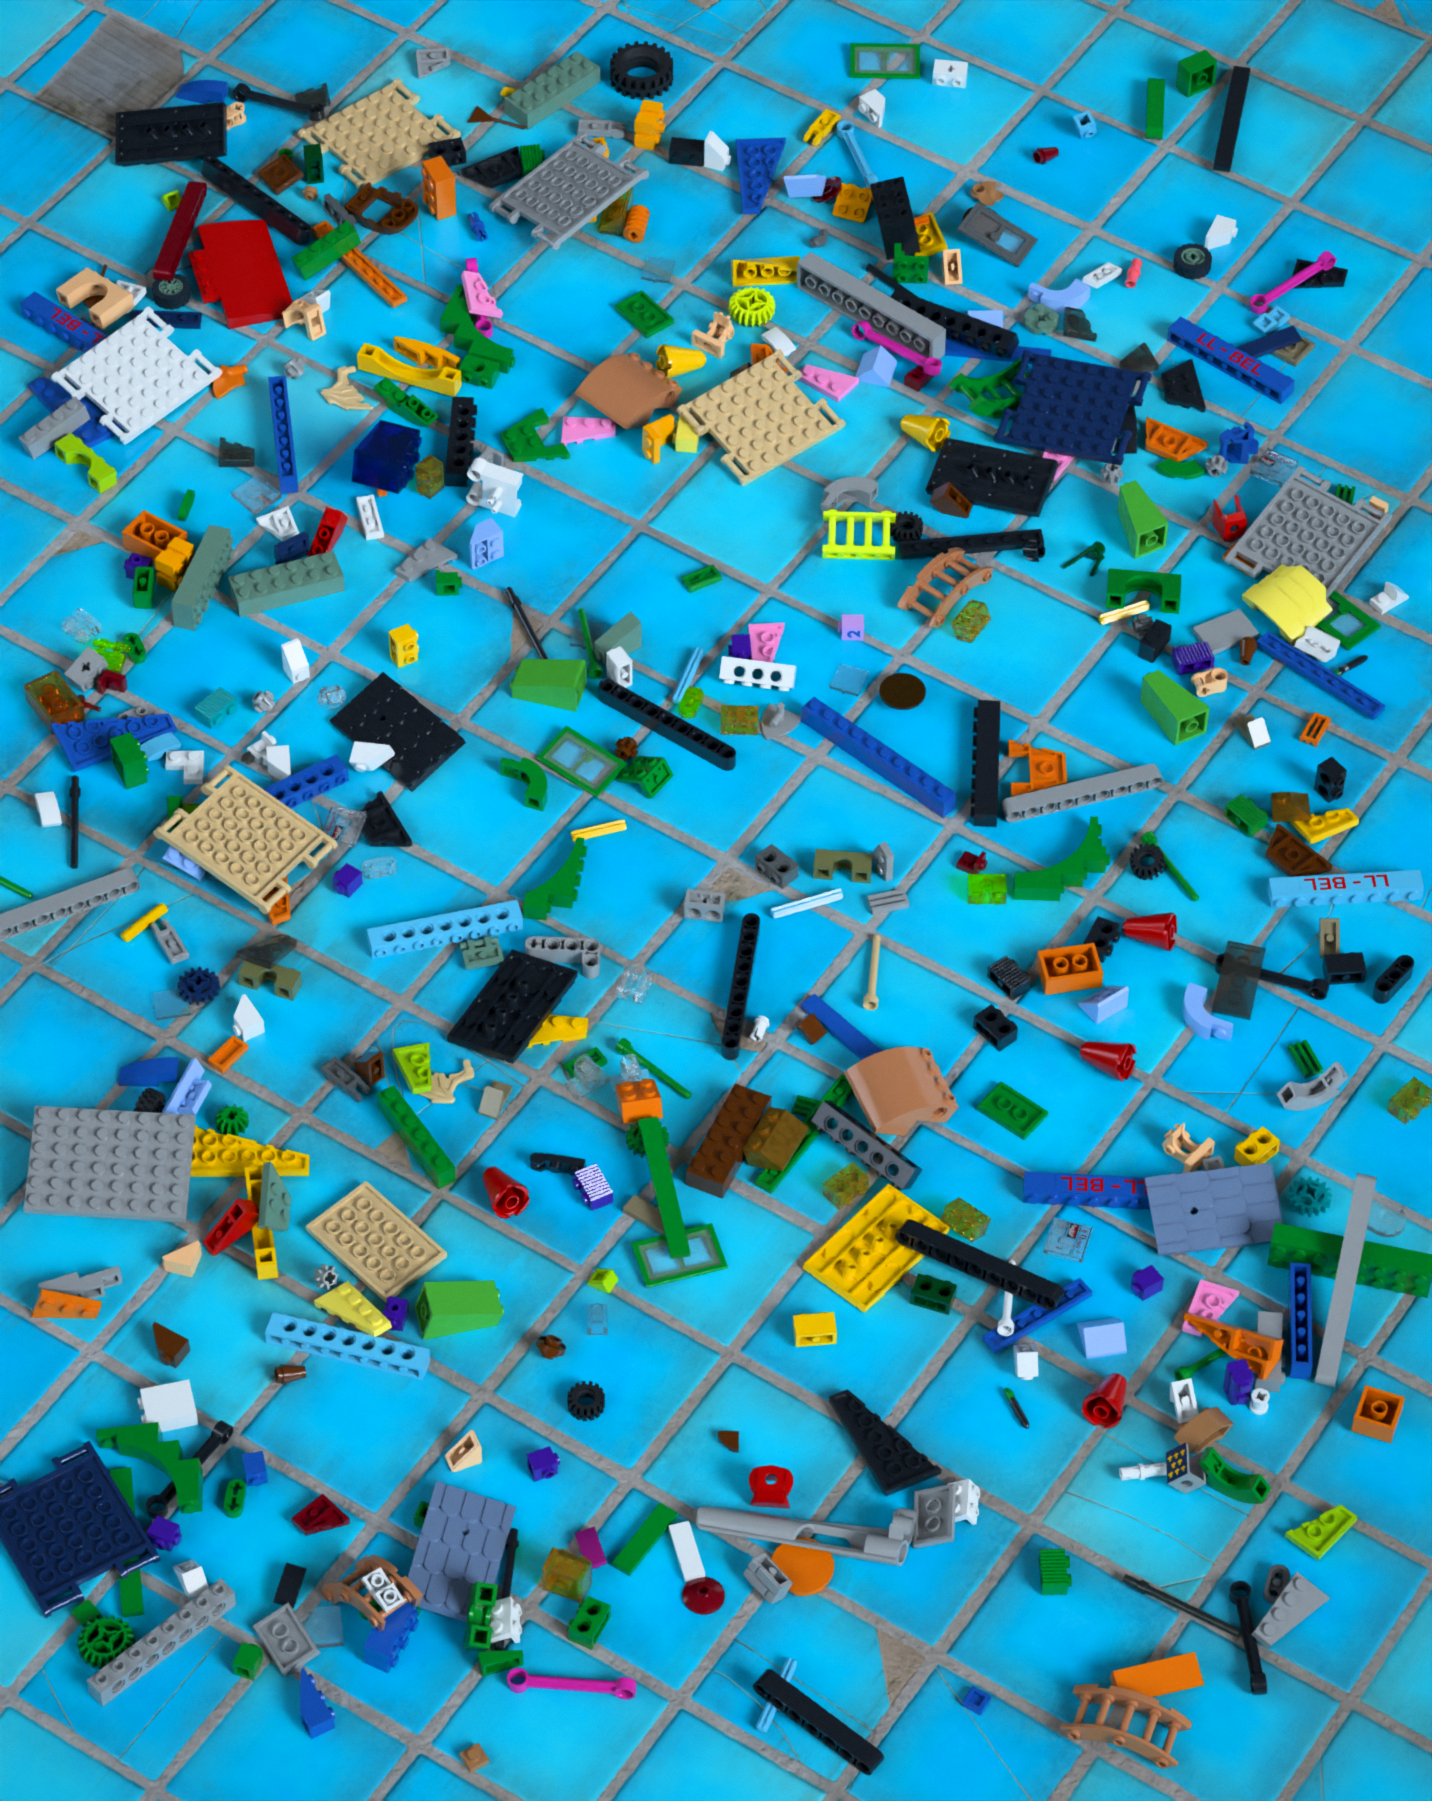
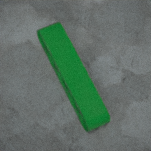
(1155, 108)

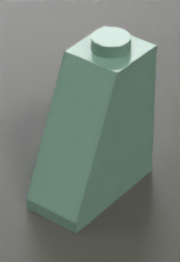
(625, 633)

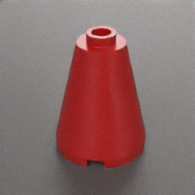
(1152, 929)
(1110, 1057)
(505, 1193)
(1106, 1402)

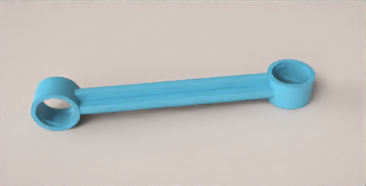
(856, 152)

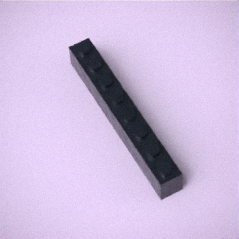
(987, 763)

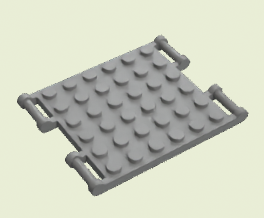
(568, 190)
(1309, 530)

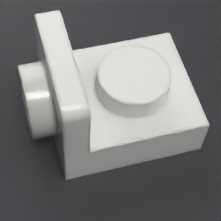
(259, 748)

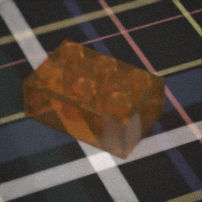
(54, 700)

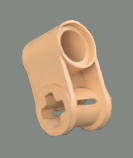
(234, 115)
(1211, 682)

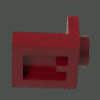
(113, 681)
(972, 863)

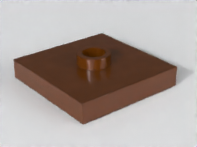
(280, 174)

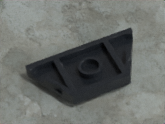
(495, 169)
(1183, 387)
(382, 825)

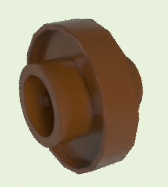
(550, 1346)

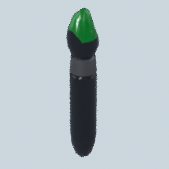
(1352, 664)

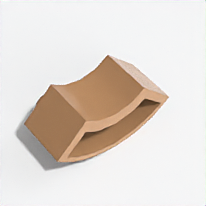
(1203, 1429)

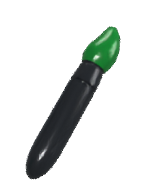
(1009, 1394)

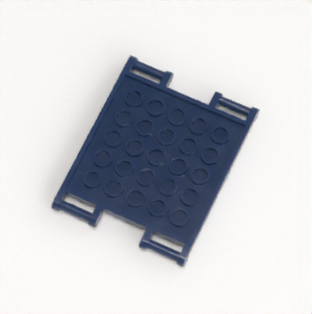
(1072, 408)
(70, 1529)

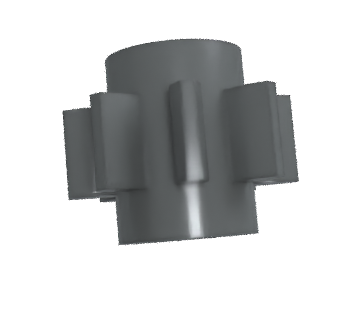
(1142, 624)

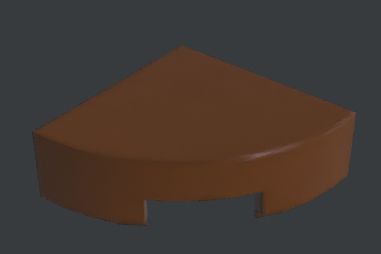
(730, 1440)

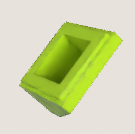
(171, 200)
(603, 1280)

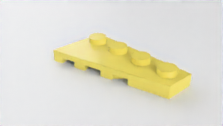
(354, 1308)

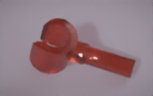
(88, 705)

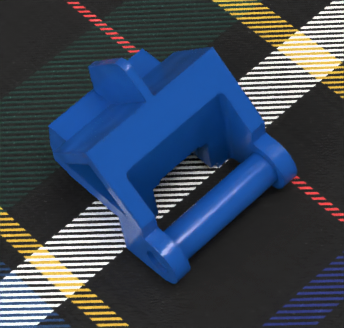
(1241, 446)

